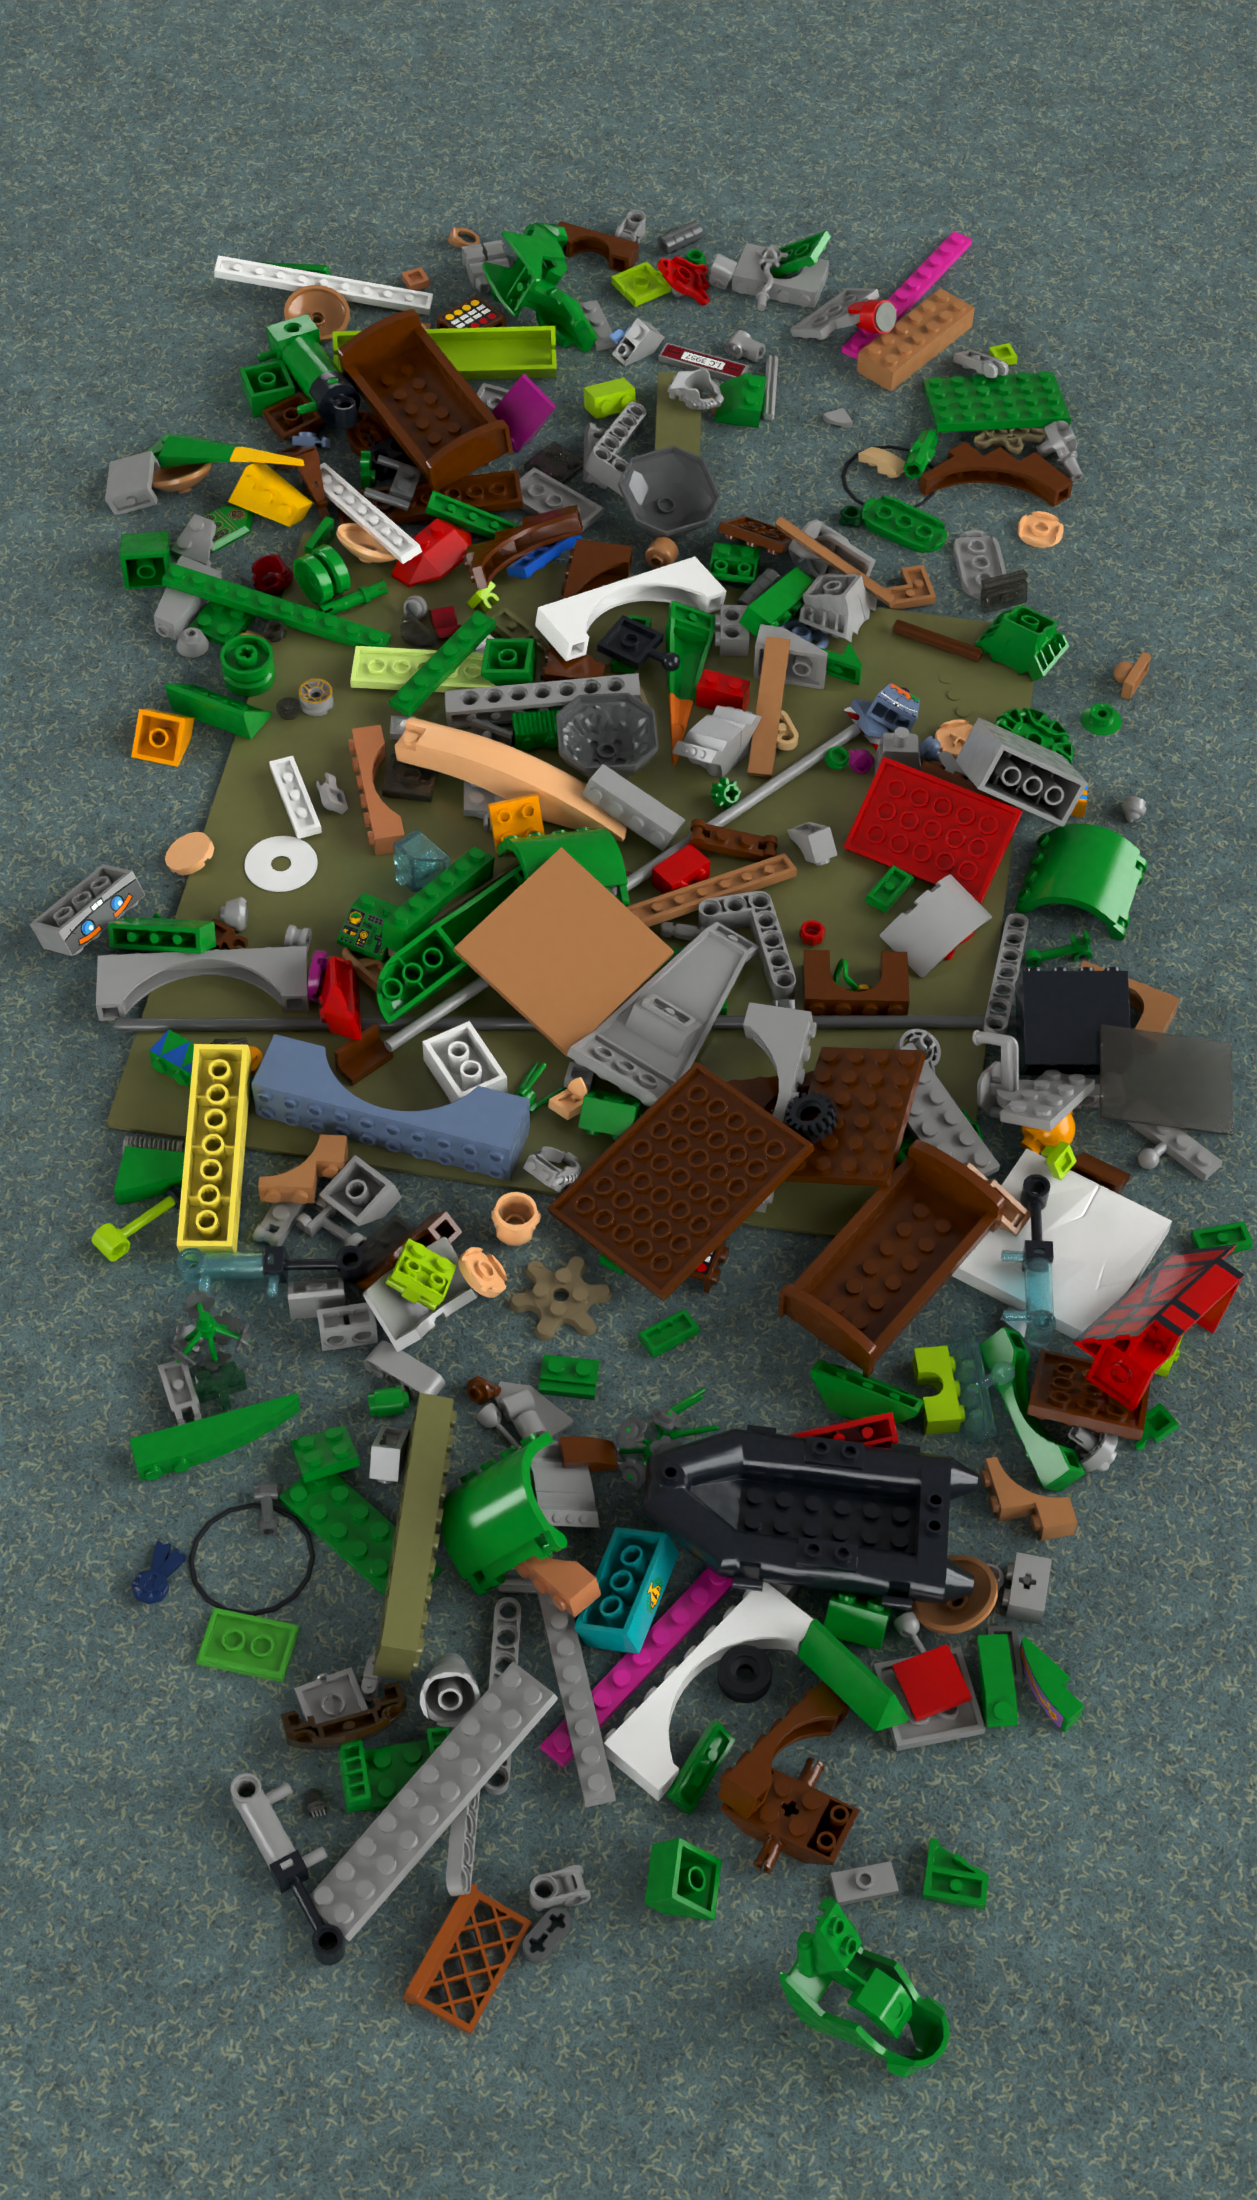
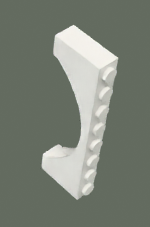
(568, 620)
(642, 1741)

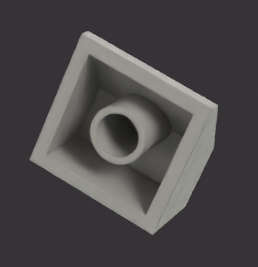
(361, 1193)

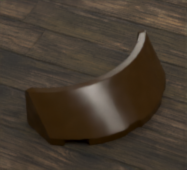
(347, 1728)

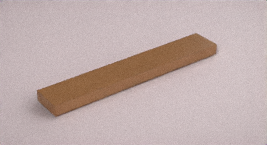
(833, 560)
(769, 707)

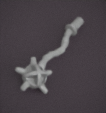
(770, 257)

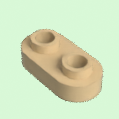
(787, 733)

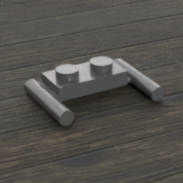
(402, 486)

